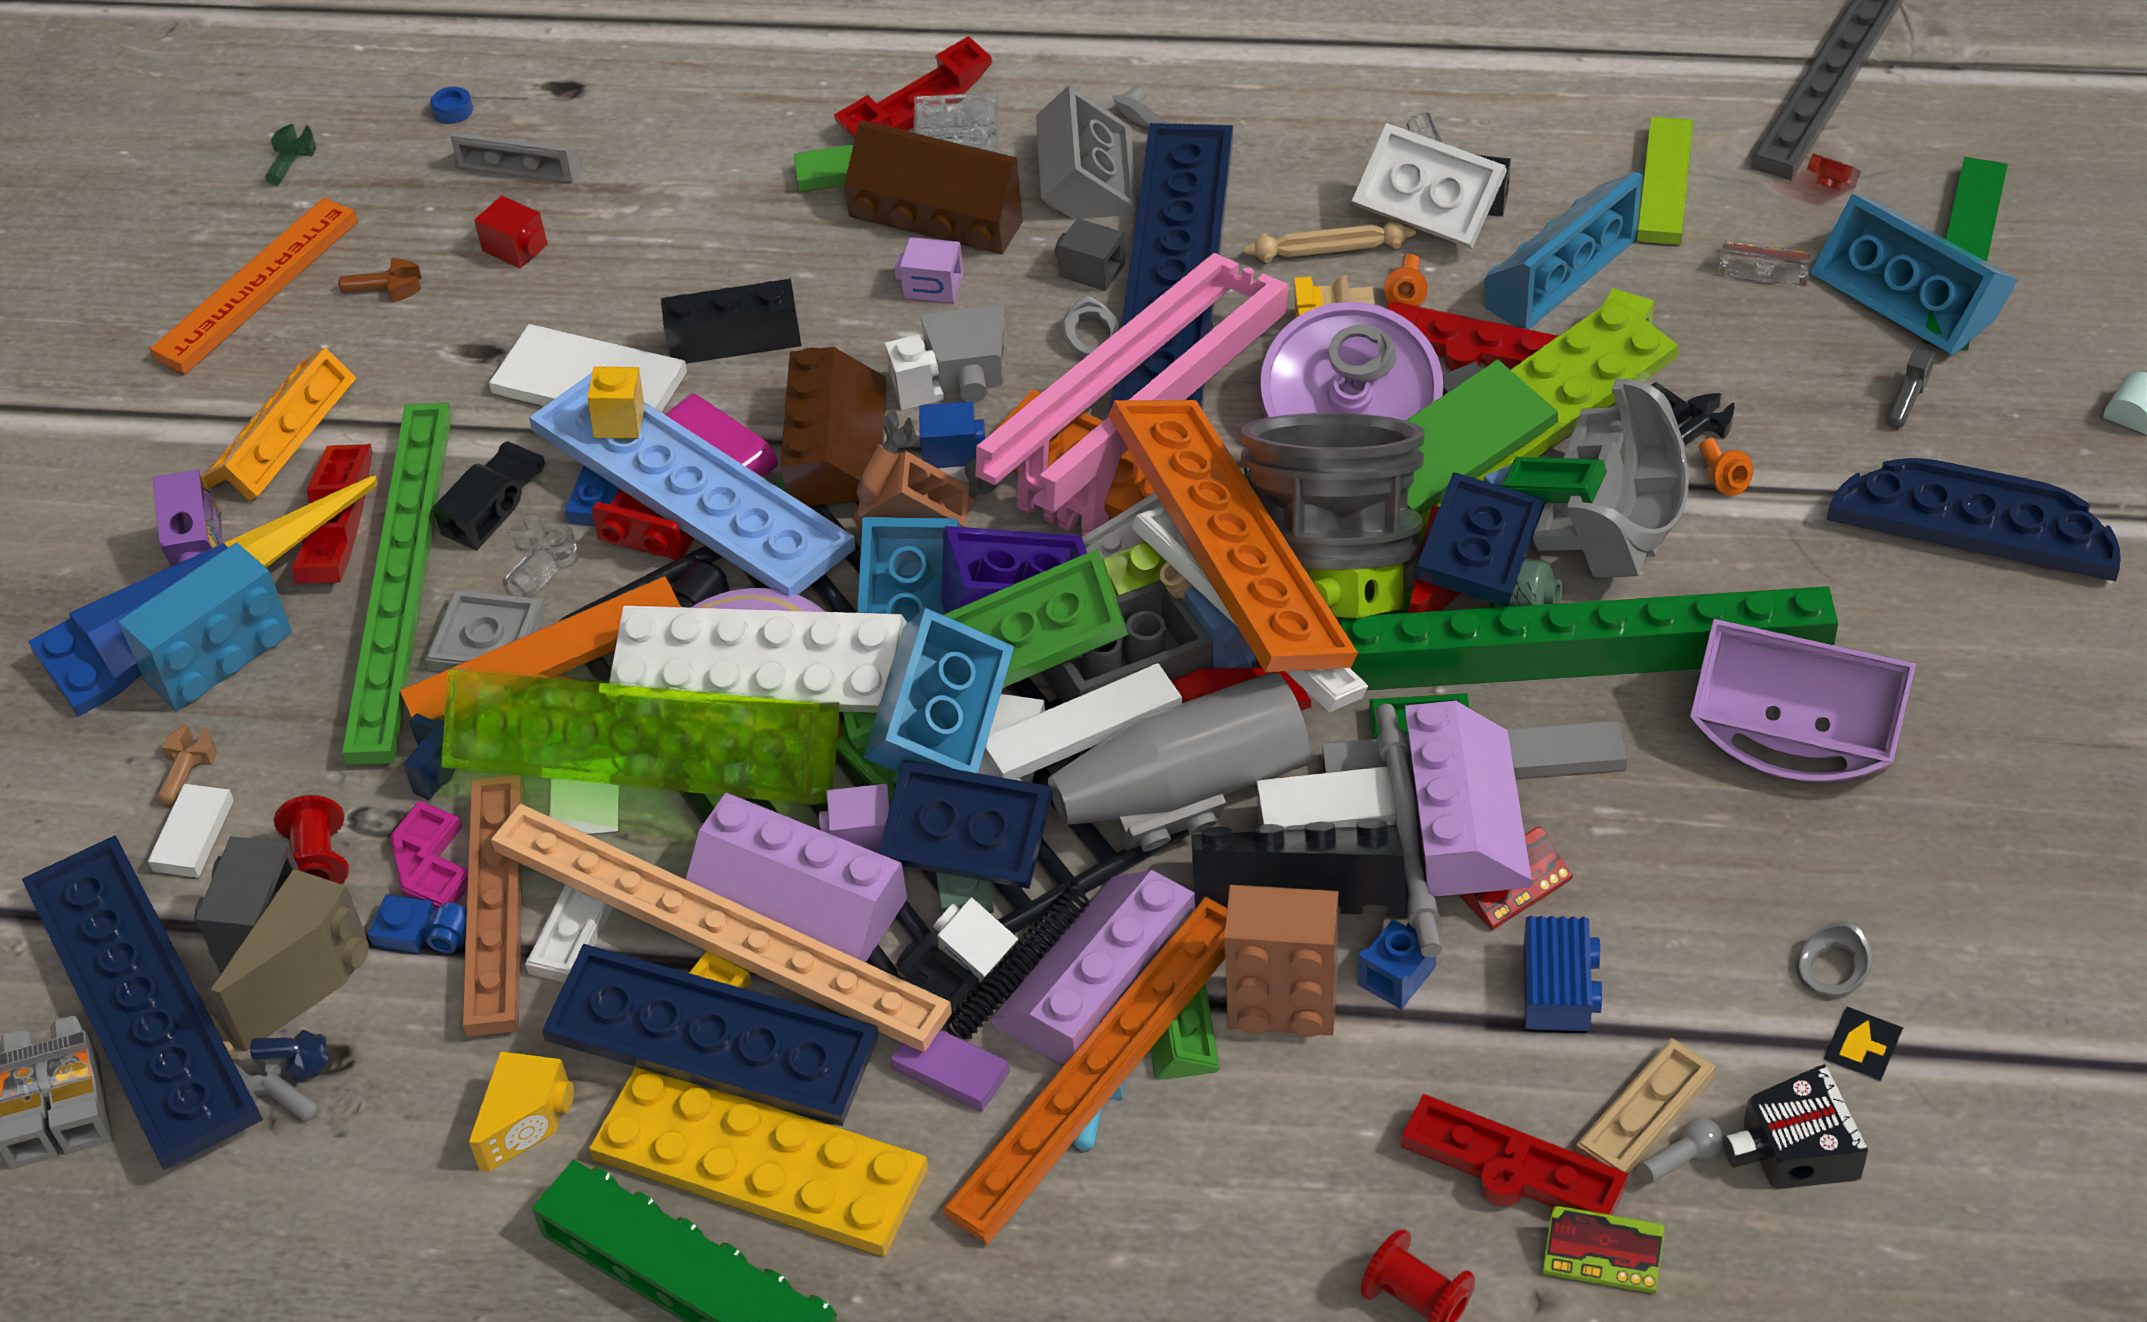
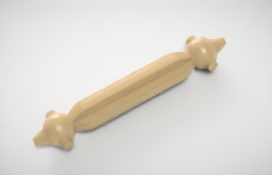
(1329, 241)

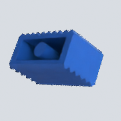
(1559, 973)

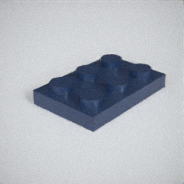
(1479, 539)
(966, 824)

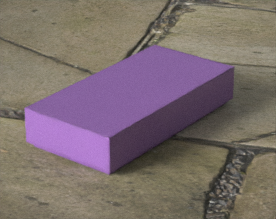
(954, 1069)

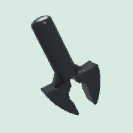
(1704, 420)

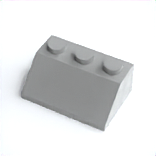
(1085, 158)

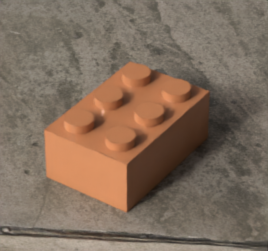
(1281, 960)

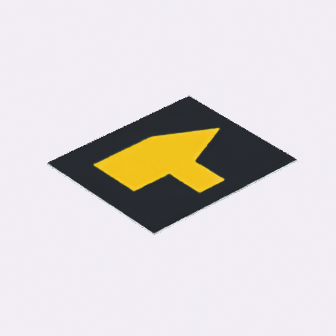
(1863, 1043)

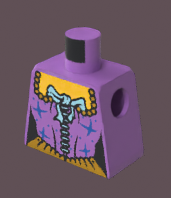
(186, 515)

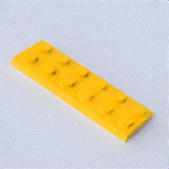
(761, 1160)

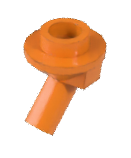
(1406, 283)
(1728, 470)

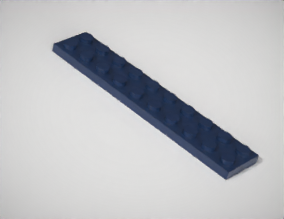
(1175, 232)

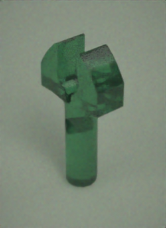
(289, 148)

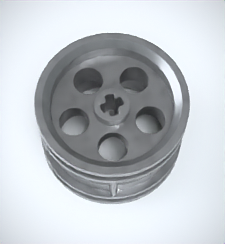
(1338, 485)

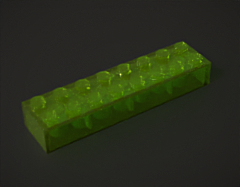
(641, 735)

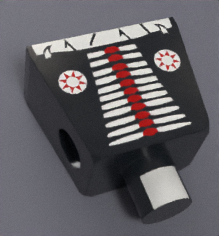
(1800, 1134)

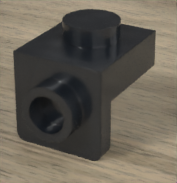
(936, 972)

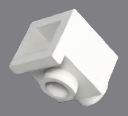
(913, 372)

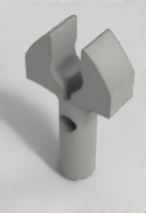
(278, 1088)

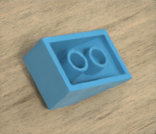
(901, 565)

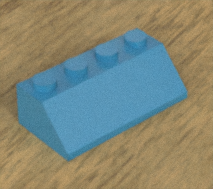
(1565, 253)
(1909, 271)

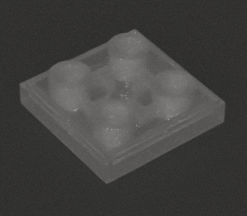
(959, 119)

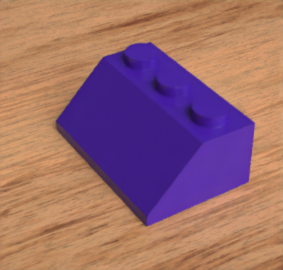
(990, 560)

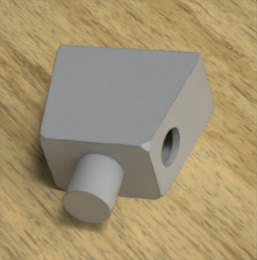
(968, 348)

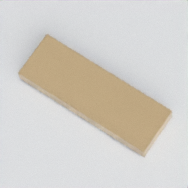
(1647, 1107)

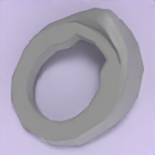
(1086, 309)
(1373, 368)
(1840, 935)

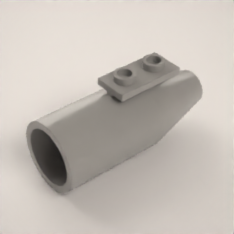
(1181, 761)

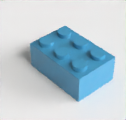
(206, 626)

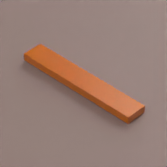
(549, 649)

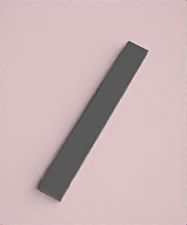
(1823, 87)

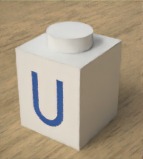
(973, 938)

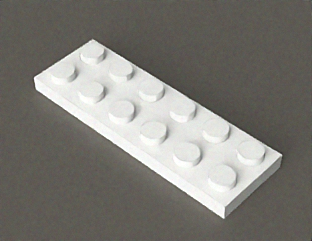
(760, 652)

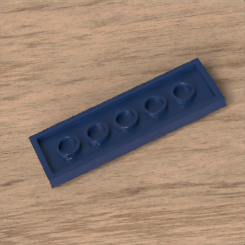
(711, 1034)

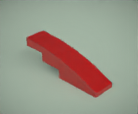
(328, 548)

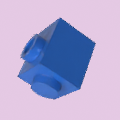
(949, 433)

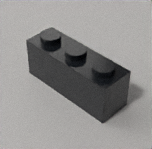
(731, 321)

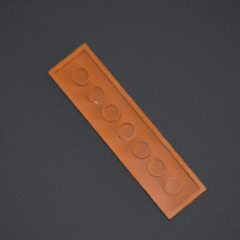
(1232, 536)

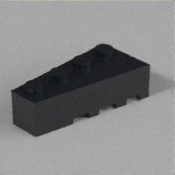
(1356, 861)

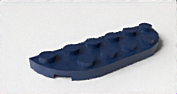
(1980, 514)

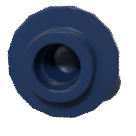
(304, 1053)

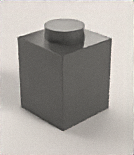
(1090, 254)

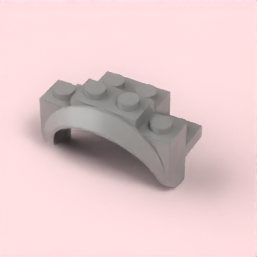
(1637, 498)

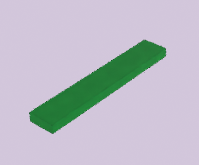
(1974, 213)

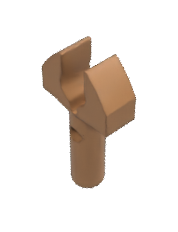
(175, 749)

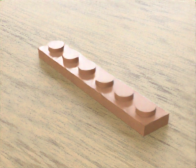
(492, 913)

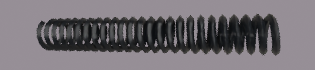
(971, 1014)

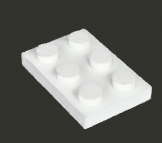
(1429, 185)

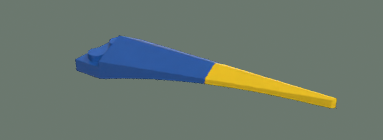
(89, 651)

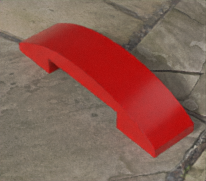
(956, 73)

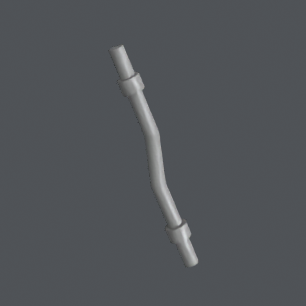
(1420, 905)

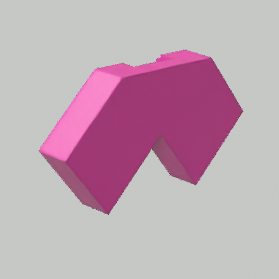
(417, 849)

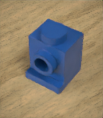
(1394, 965)

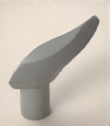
(1132, 108)

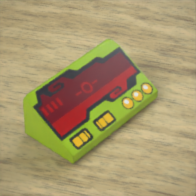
(1604, 1249)

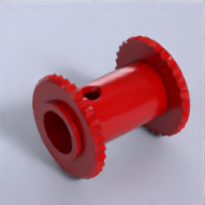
(309, 825)
(1415, 1281)

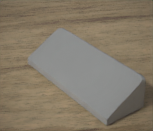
(515, 157)

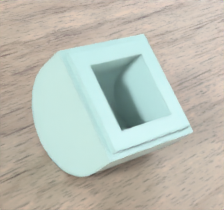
(2129, 403)

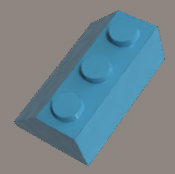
(939, 695)

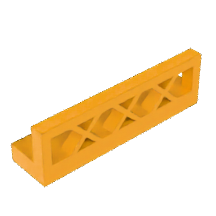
(281, 424)

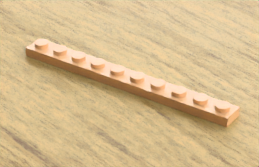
(723, 927)

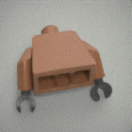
(910, 487)

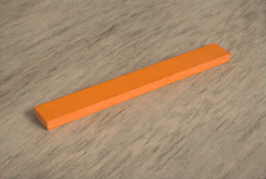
(1091, 1075)

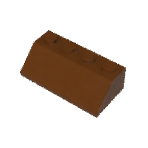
(933, 187)
(830, 424)

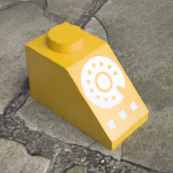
(519, 1107)

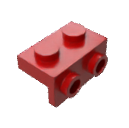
(638, 527)

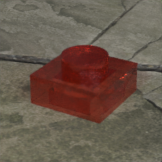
(1832, 173)

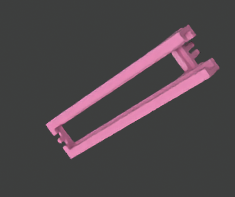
(1084, 474)

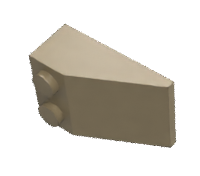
(291, 957)

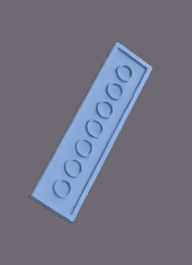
(702, 492)

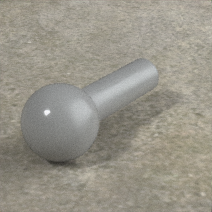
(1698, 1140)

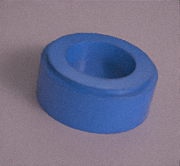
(451, 105)

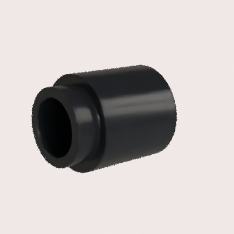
(699, 583)

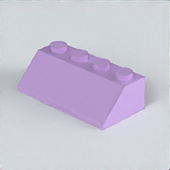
(1465, 801)
(798, 875)
(1094, 963)

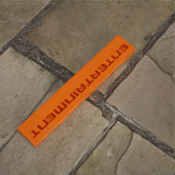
(253, 285)

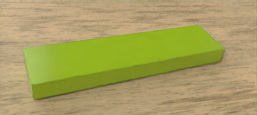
(1665, 181)

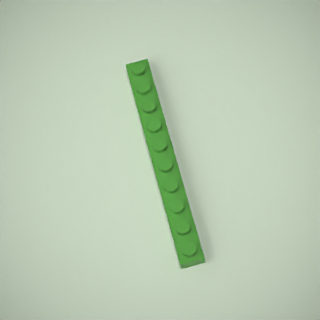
(397, 586)

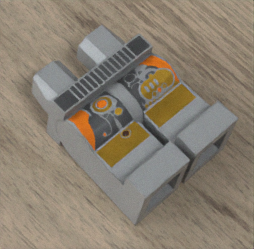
(48, 1092)

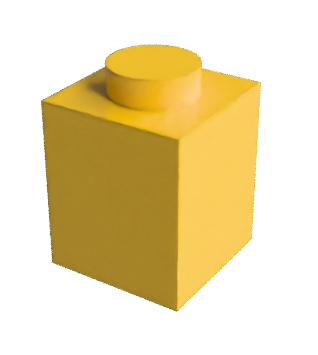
(616, 402)

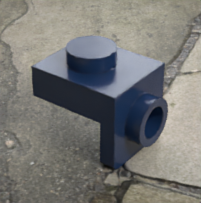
(424, 763)

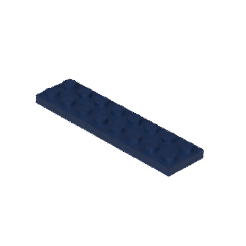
(141, 1003)

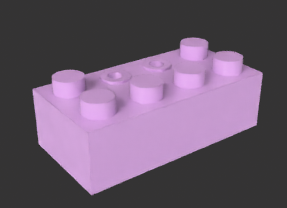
(1806, 681)

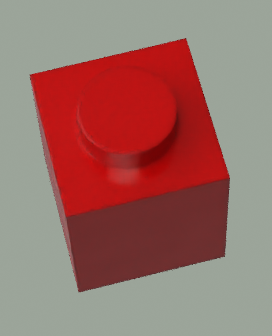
(510, 231)

